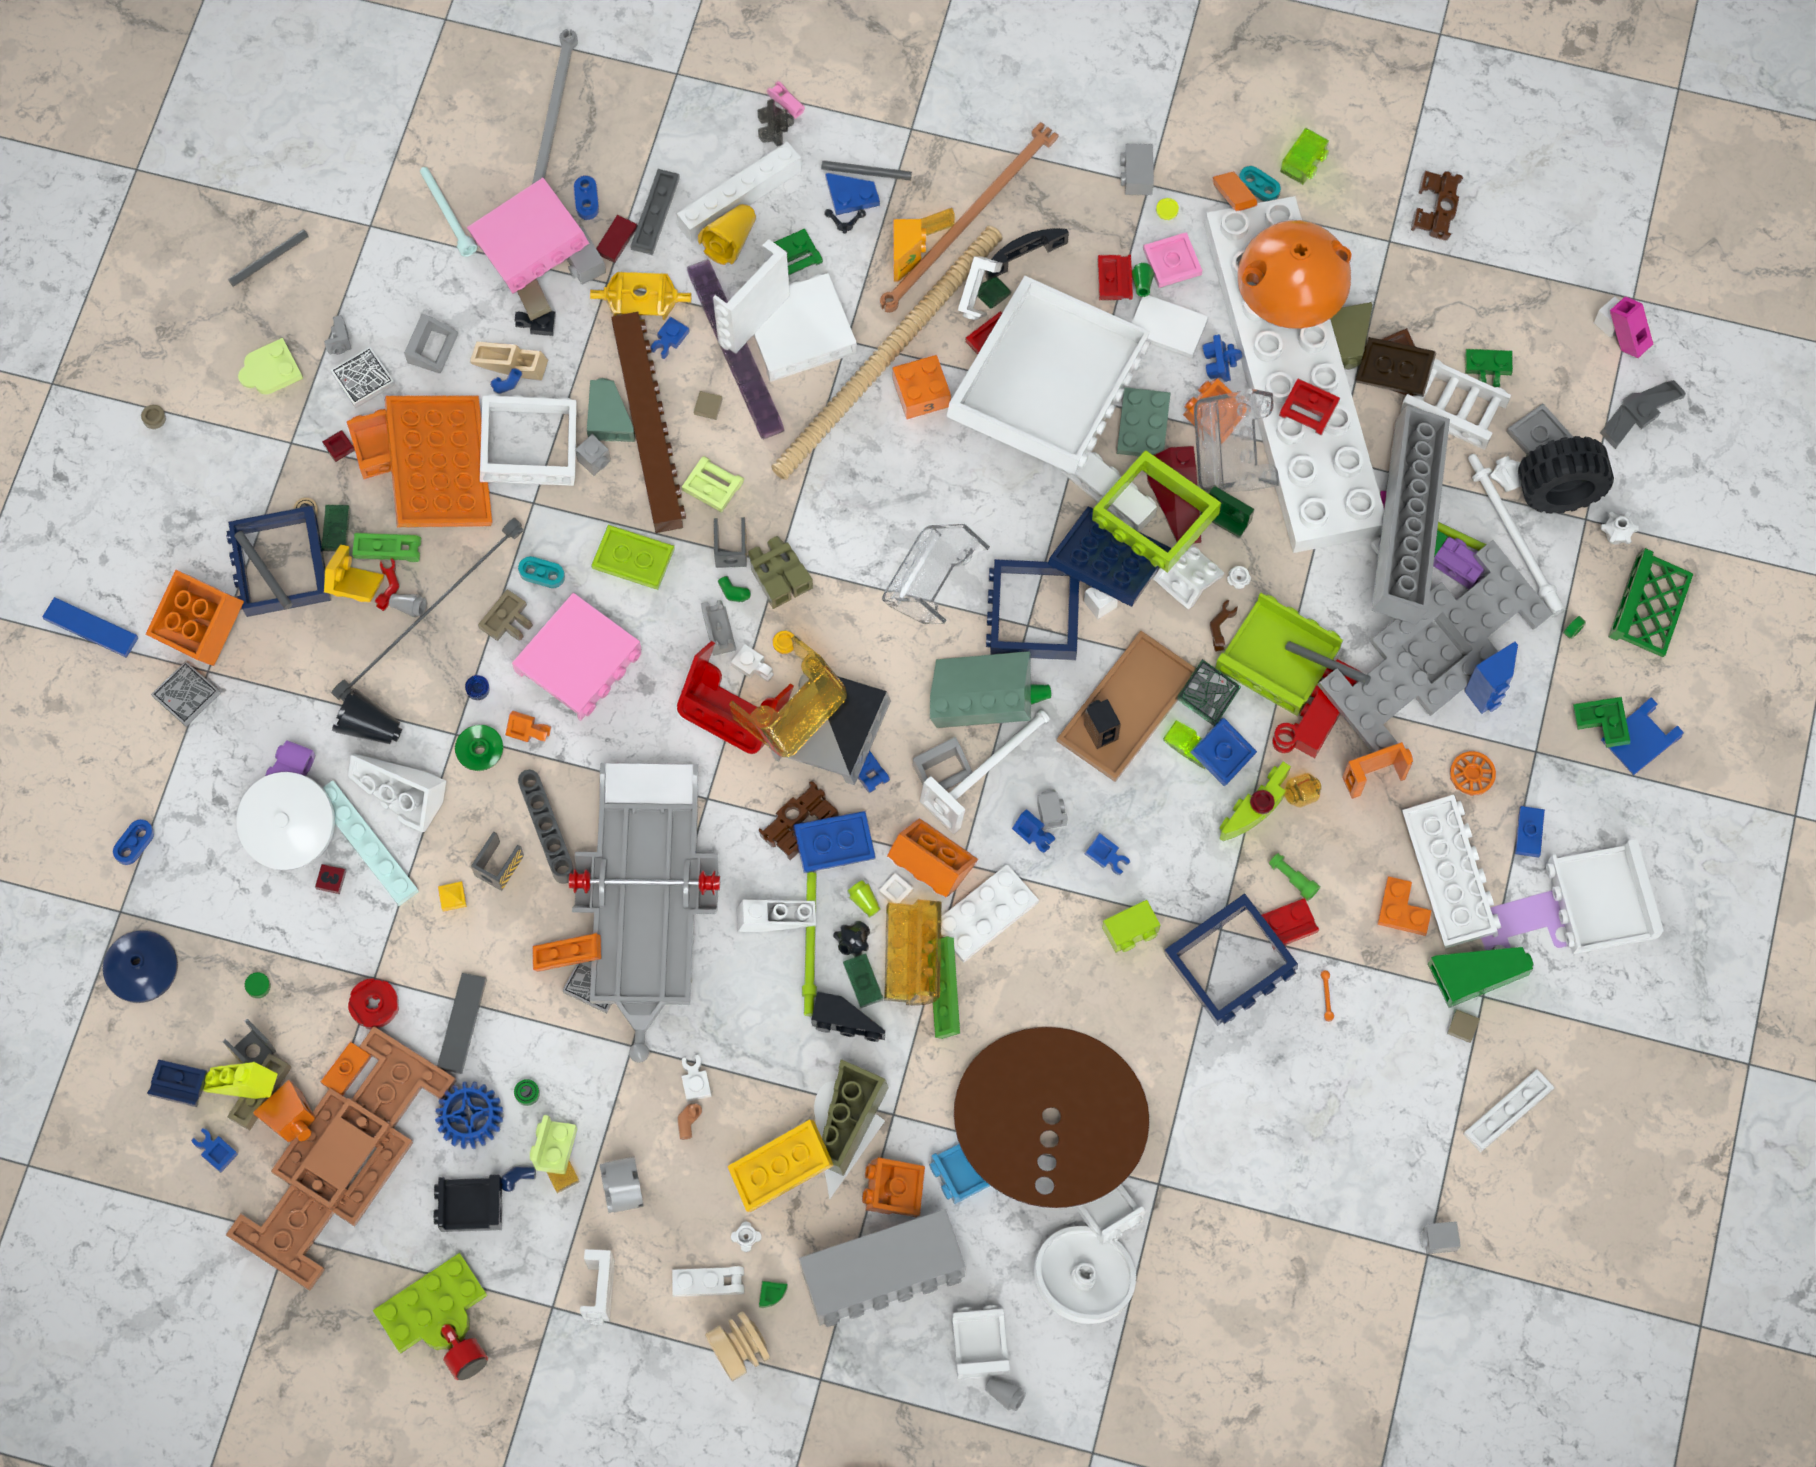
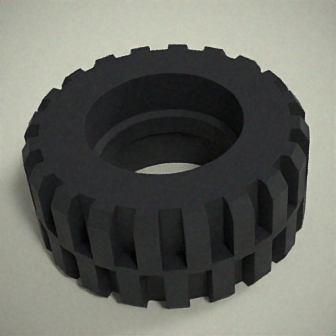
(1565, 474)

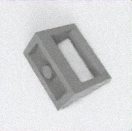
(419, 338)
(939, 754)

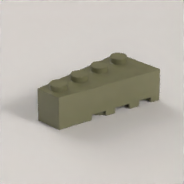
(851, 1112)

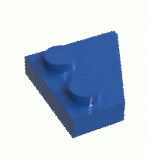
(851, 193)

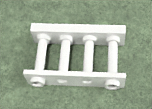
(1459, 426)

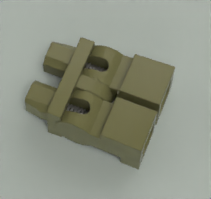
(780, 576)

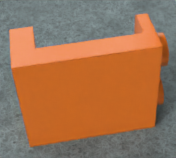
(371, 443)

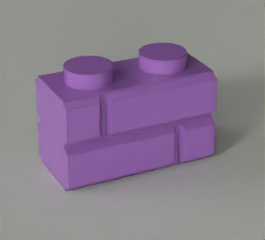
(1458, 563)

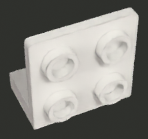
(1189, 577)

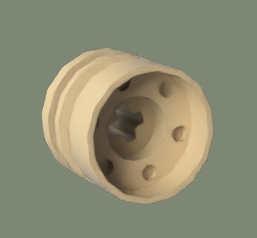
(737, 1346)

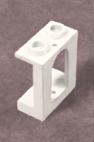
(973, 284)

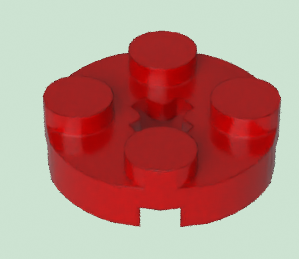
(386, 1008)

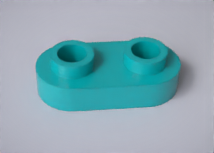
(1261, 183)
(542, 572)

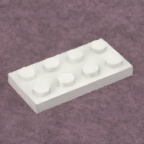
(987, 912)

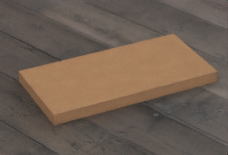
(1141, 693)

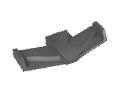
(1640, 409)

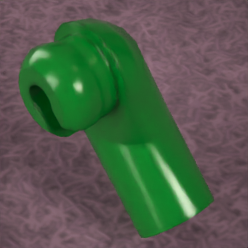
(733, 593)

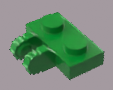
(1489, 363)

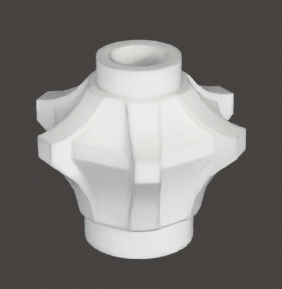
(1506, 473)
(1619, 528)

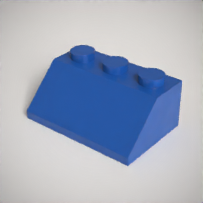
(1492, 679)

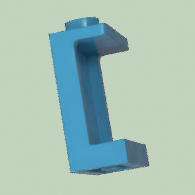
(956, 1174)

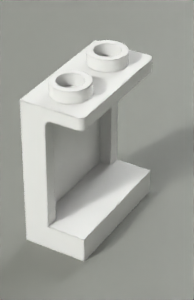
(1112, 1215)
(604, 1262)
(980, 1342)

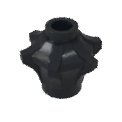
(853, 938)

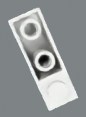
(774, 915)

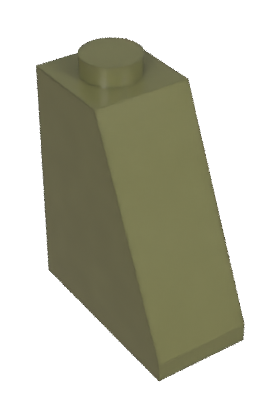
(1350, 330)

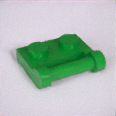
(796, 246)

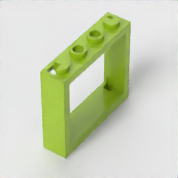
(1176, 483)

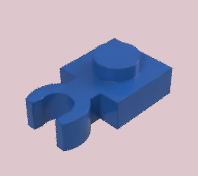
(670, 334)
(1031, 831)
(1103, 853)
(216, 1152)

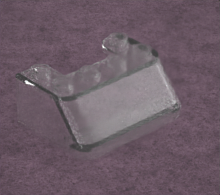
(1228, 441)

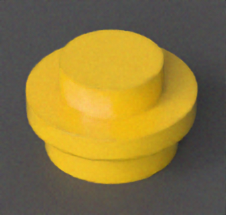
(782, 642)

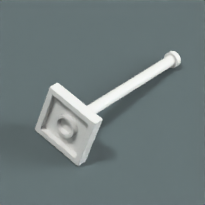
(944, 804)

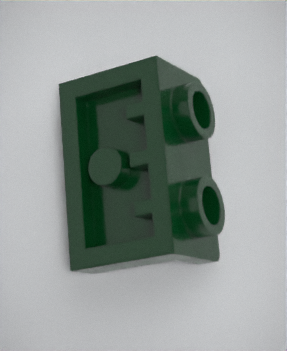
(1233, 513)

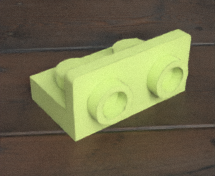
(553, 1146)

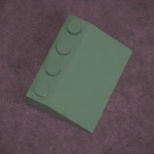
(981, 690)

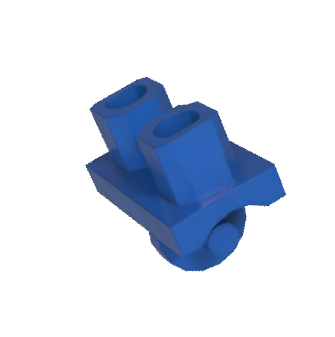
(1221, 367)

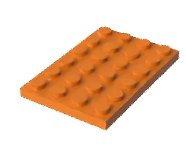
(437, 461)

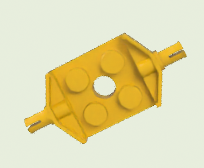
(657, 301)

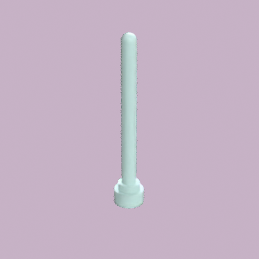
(465, 244)

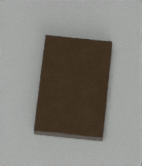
(1396, 366)

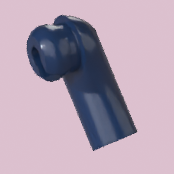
(515, 1174)

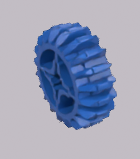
(478, 1115)

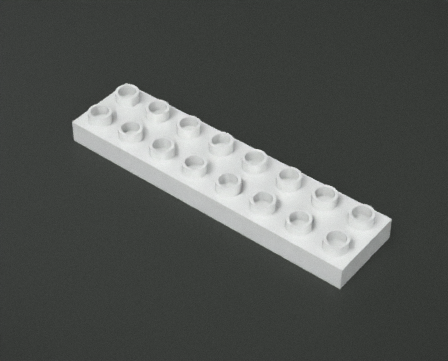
(1325, 479)

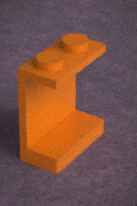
(1356, 769)

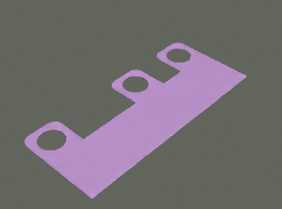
(1525, 916)

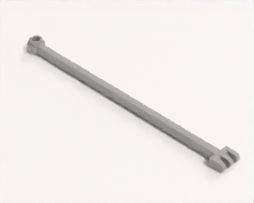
(555, 102)

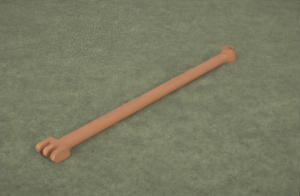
(911, 278)

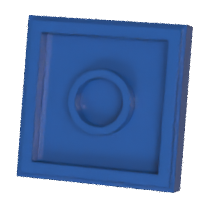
(1223, 751)

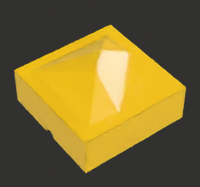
(452, 896)

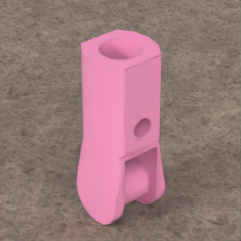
(787, 100)

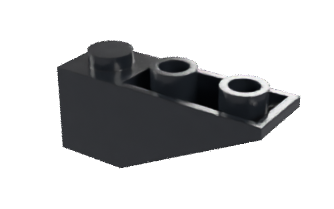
(838, 1014)

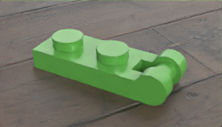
(386, 546)

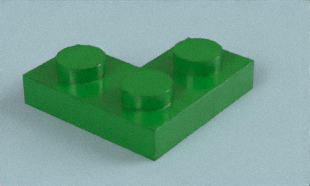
(1604, 713)

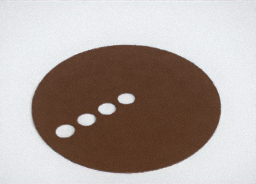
(1062, 1069)

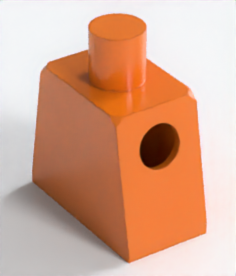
(287, 1113)

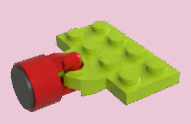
(437, 1314)

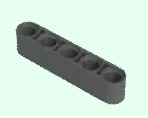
(545, 815)

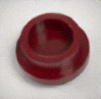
(1262, 802)

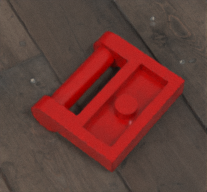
(1313, 400)

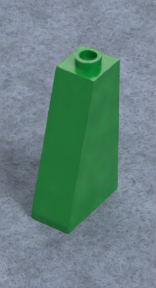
(1478, 972)

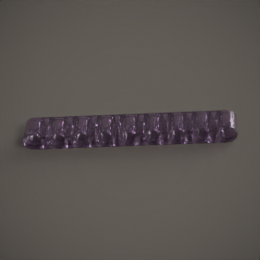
(742, 363)

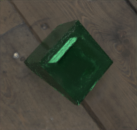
(993, 292)

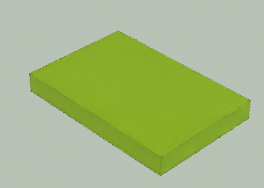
(633, 557)

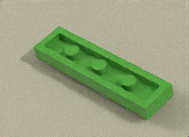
(946, 1007)

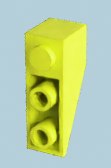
(241, 1080)

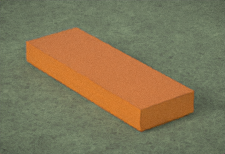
(1235, 191)
(567, 952)

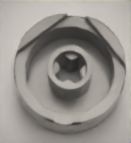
(621, 1185)

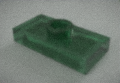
(335, 527)
(863, 981)

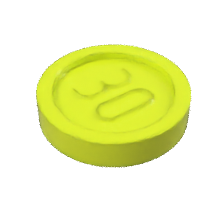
(1167, 209)

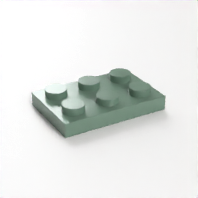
(1143, 421)

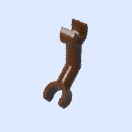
(1218, 639)

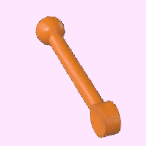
(1328, 1016)

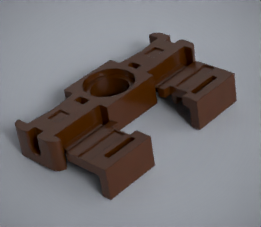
(1439, 219)
(779, 829)

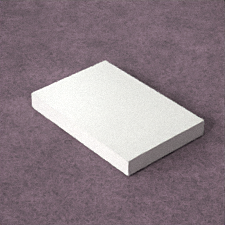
(1170, 325)

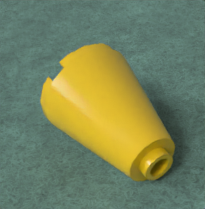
(727, 234)

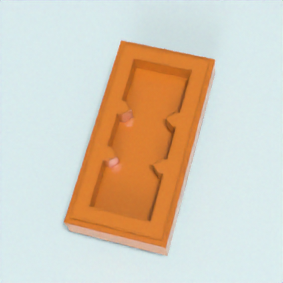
(346, 1069)

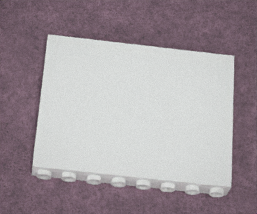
(1049, 375)

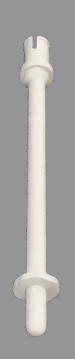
(1547, 591)

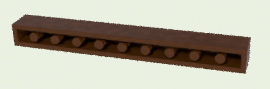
(647, 422)

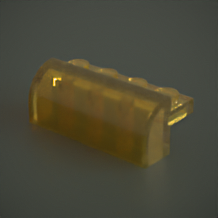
(913, 952)

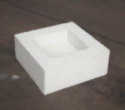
(896, 890)

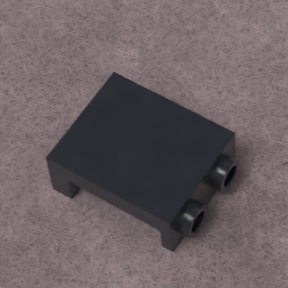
(468, 1204)

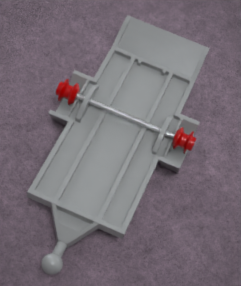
(647, 904)

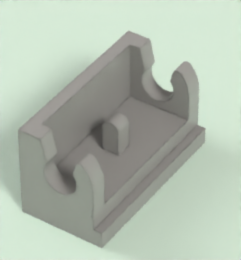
(718, 627)

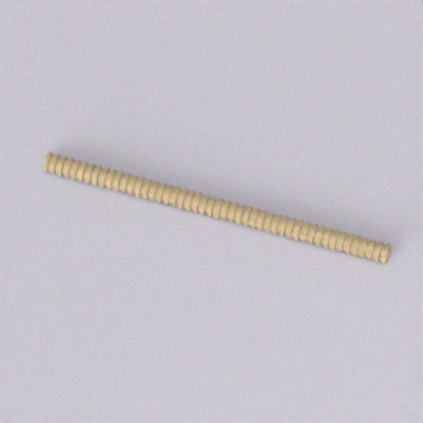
(886, 353)

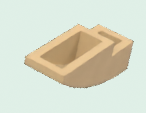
(505, 357)

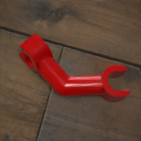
(383, 599)

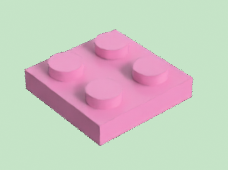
(1172, 260)

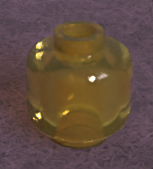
(1302, 790)

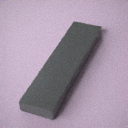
(655, 211)
(462, 1023)

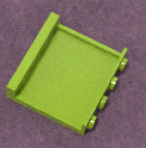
(1264, 665)

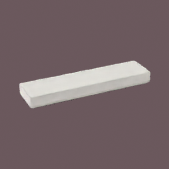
(1508, 1110)

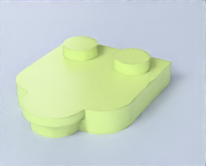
(269, 368)

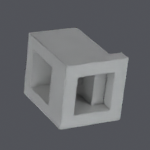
(1051, 810)

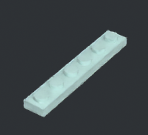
(370, 847)

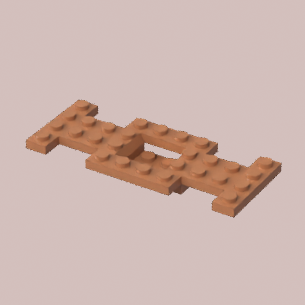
(334, 1152)

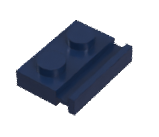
(177, 1083)

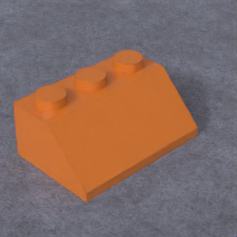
(931, 857)

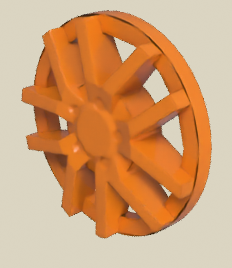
(1472, 773)

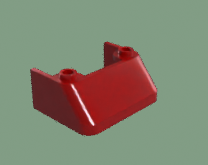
(708, 704)

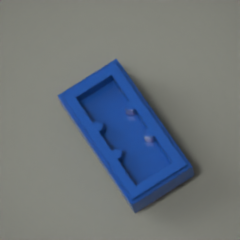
(1529, 831)

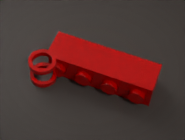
(1315, 725)

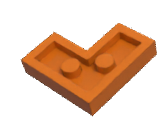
(1397, 913)

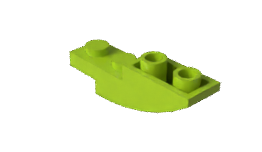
(1244, 816)

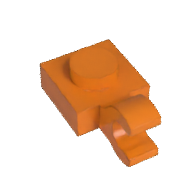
(523, 727)

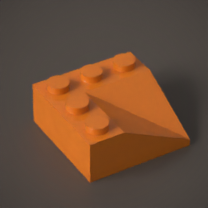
(194, 618)

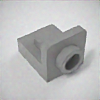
(340, 340)

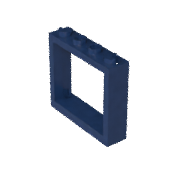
(272, 521)
(1037, 650)
(1208, 927)

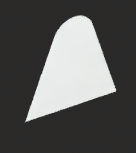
(821, 1108)

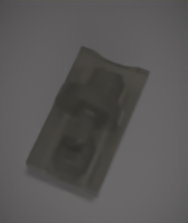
(777, 120)

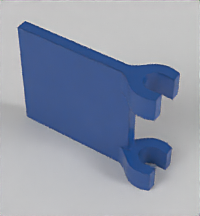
(1646, 739)

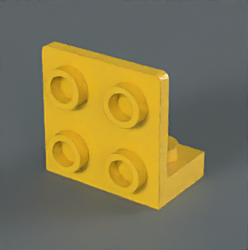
(349, 581)

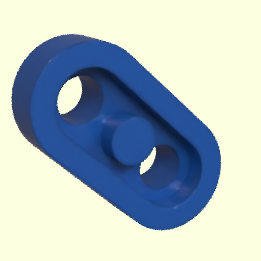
(584, 196)
(133, 843)

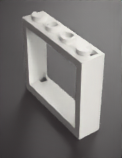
(528, 473)

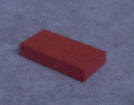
(616, 238)

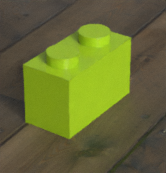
(1131, 927)

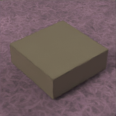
(708, 405)
(1463, 1026)

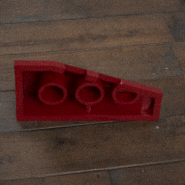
(1178, 512)

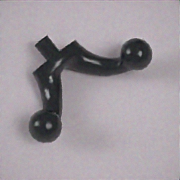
(844, 227)

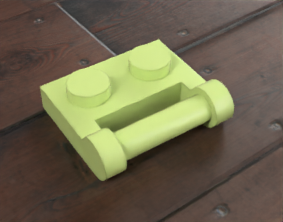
(710, 490)

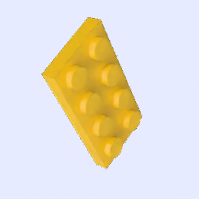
(780, 1165)

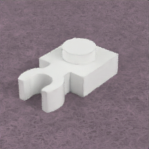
(695, 1082)

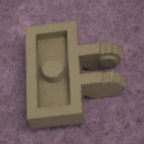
(503, 614)

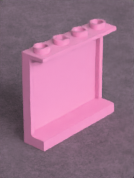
(528, 235)
(578, 656)

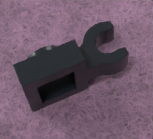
(540, 326)

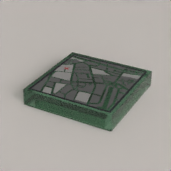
(1208, 692)

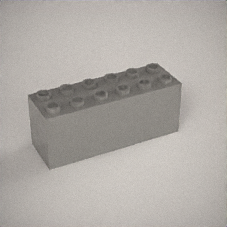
(882, 1268)

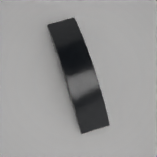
(1049, 238)

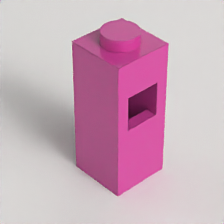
(1631, 327)

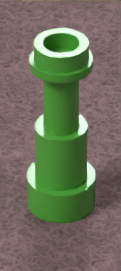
(1303, 884)

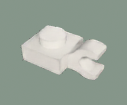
(751, 662)

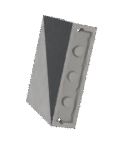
(847, 734)

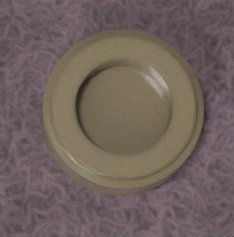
(153, 416)

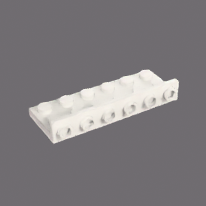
(1451, 871)

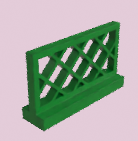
(1635, 590)

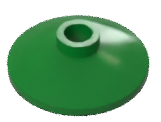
(479, 737)

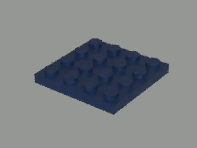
(1102, 561)

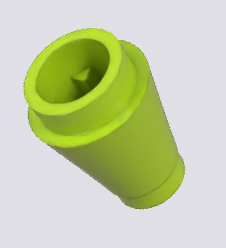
(864, 898)

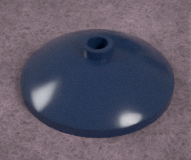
(148, 978)

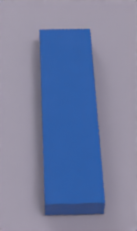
(90, 627)

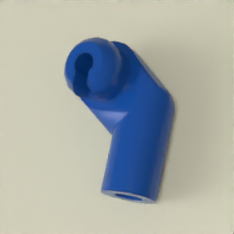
(510, 383)

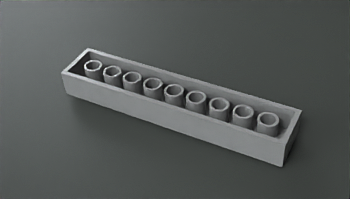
(1411, 515)

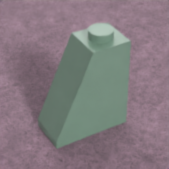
(607, 413)

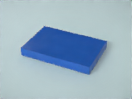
(834, 842)

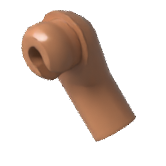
(687, 1118)

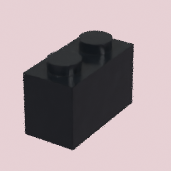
(1102, 723)

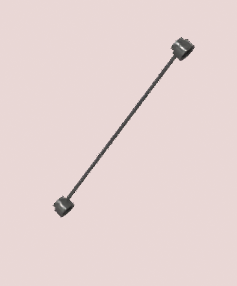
(511, 529)

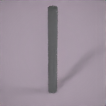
(866, 170)
(269, 257)
(263, 570)
(1327, 662)

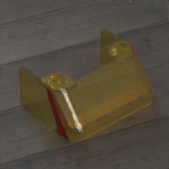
(803, 713)

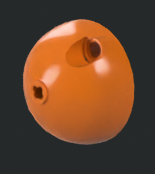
(1303, 274)

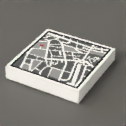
(362, 377)

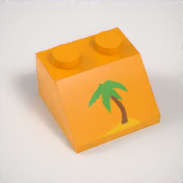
(908, 246)

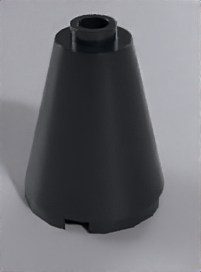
(366, 720)

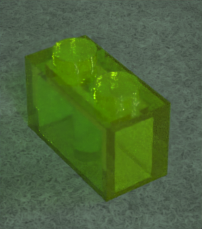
(1304, 156)

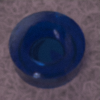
(477, 687)

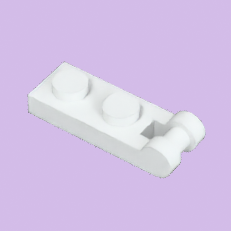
(707, 1281)

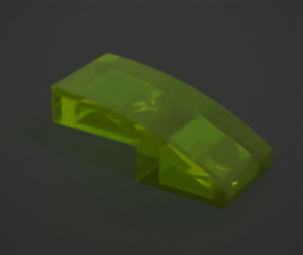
(1183, 740)

